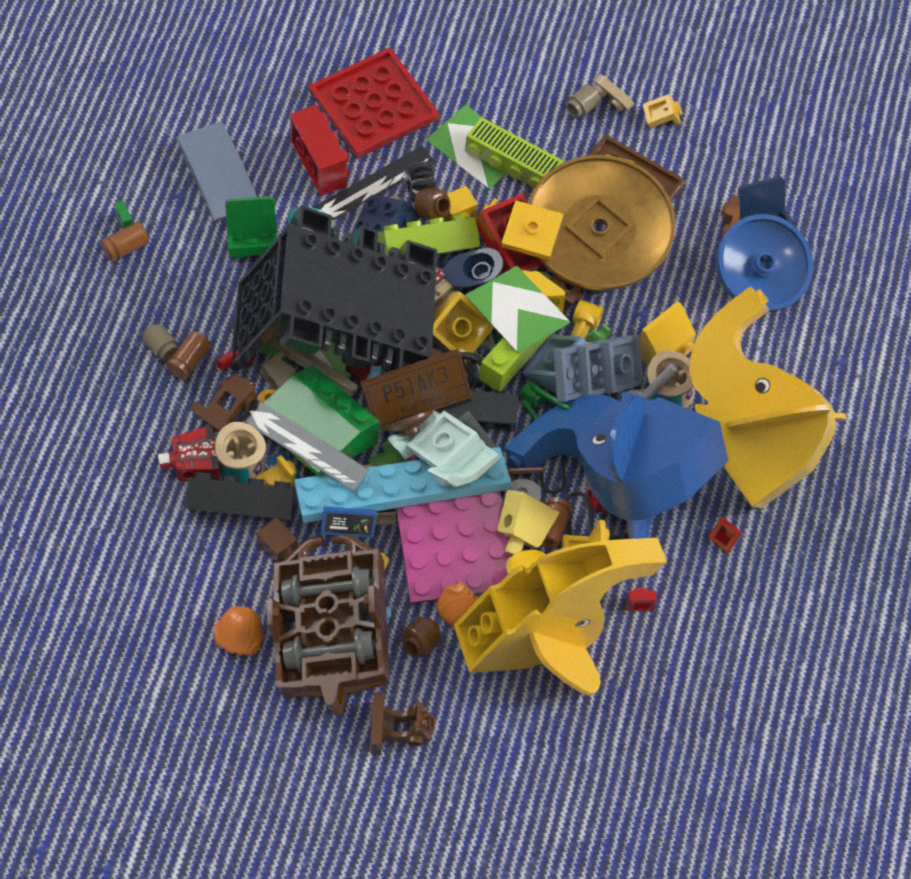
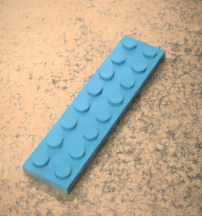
(392, 487)

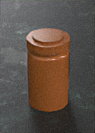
(124, 241)
(188, 355)
(556, 531)

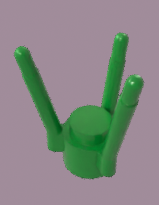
(536, 396)

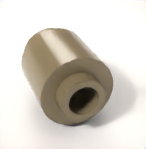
(583, 101)
(160, 341)

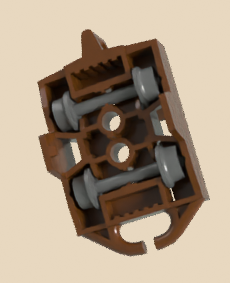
(357, 650)

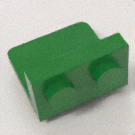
(250, 225)

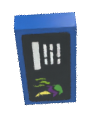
(348, 521)

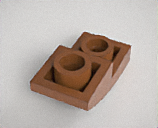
(731, 213)

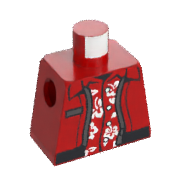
(192, 454)

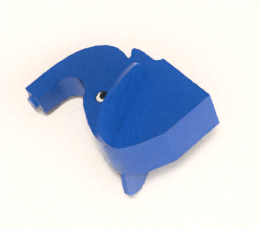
(633, 451)

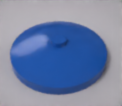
(768, 257)

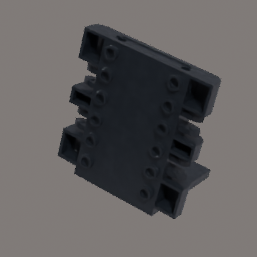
(338, 292)

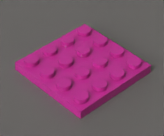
(451, 544)

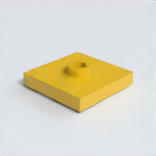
(532, 230)

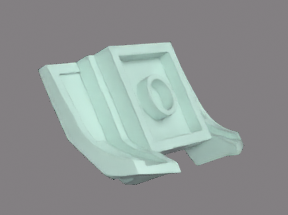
(448, 447)

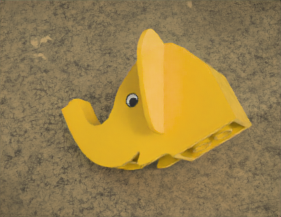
(768, 418)
(552, 609)

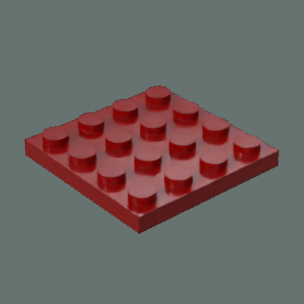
(373, 102)

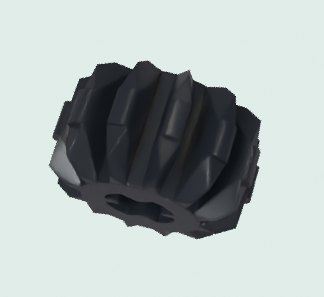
(419, 177)

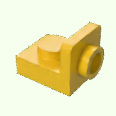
(662, 111)
(282, 471)

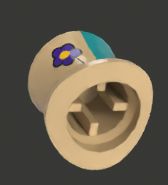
(679, 387)
(240, 451)

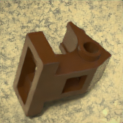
(216, 415)
(383, 719)

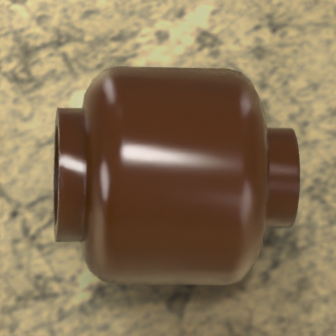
(432, 203)
(421, 637)

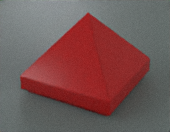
(725, 535)

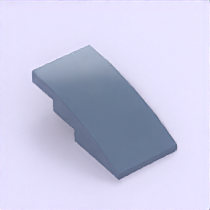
(215, 167)
(598, 367)

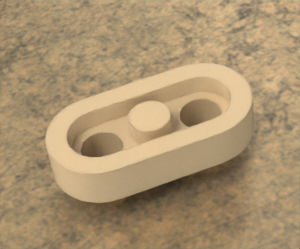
(619, 98)

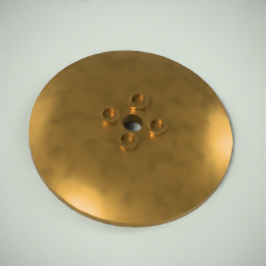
(624, 200)

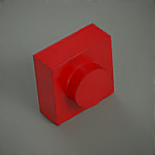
(641, 600)

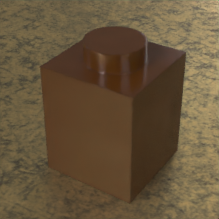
(276, 540)

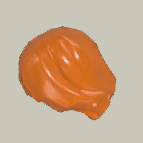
(455, 602)
(239, 631)

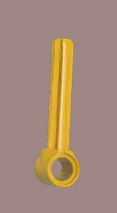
(586, 318)

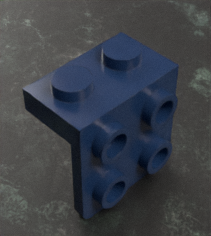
(764, 198)
(385, 211)

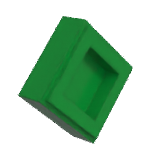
(123, 214)

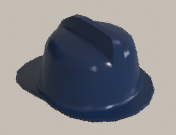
(473, 268)

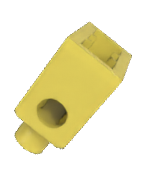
(524, 521)

